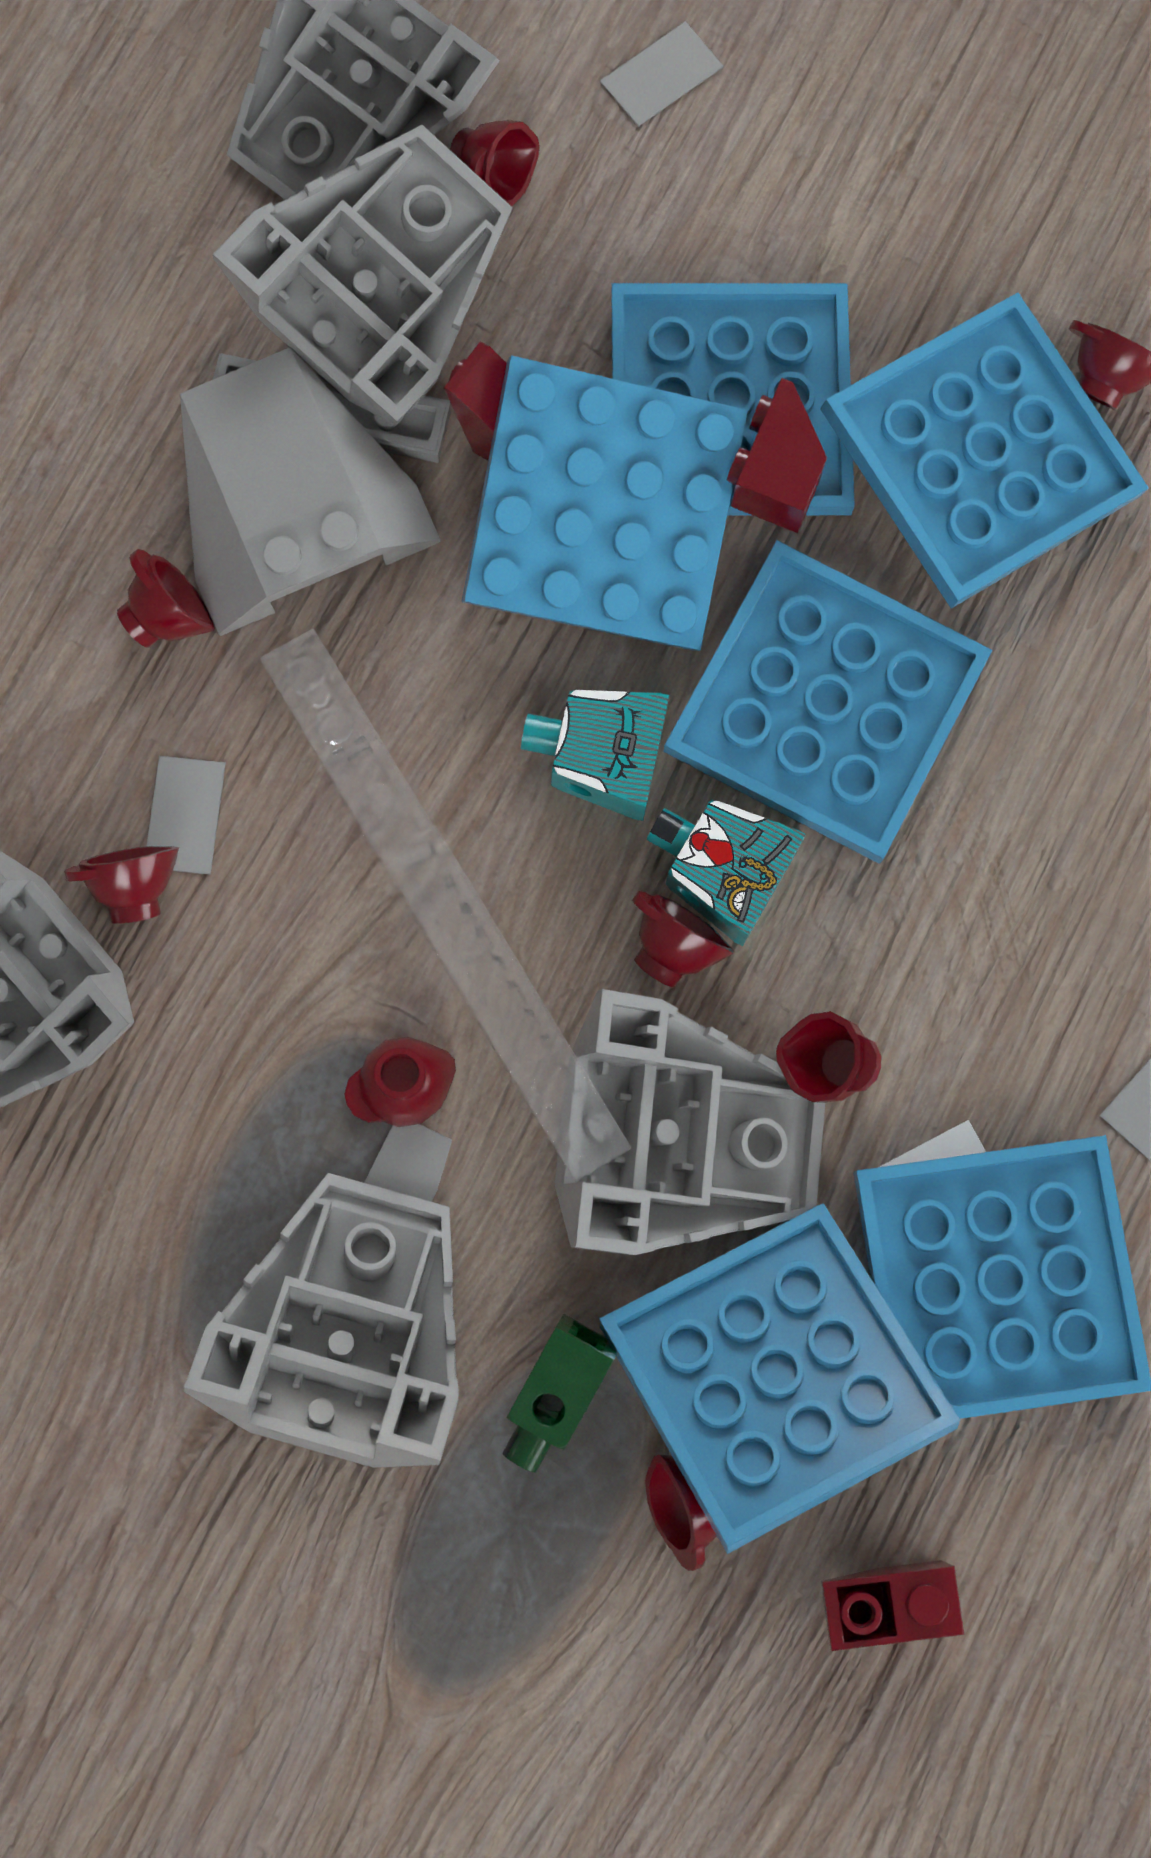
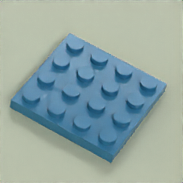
(737, 345)
(983, 449)
(603, 504)
(827, 701)
(1009, 1274)
(777, 1376)

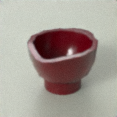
(500, 154)
(1110, 364)
(162, 603)
(127, 880)
(675, 940)
(827, 1058)
(400, 1082)
(677, 1512)

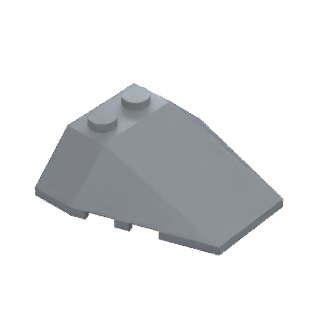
(347, 81)
(372, 268)
(287, 489)
(57, 988)
(708, 1130)
(343, 1331)

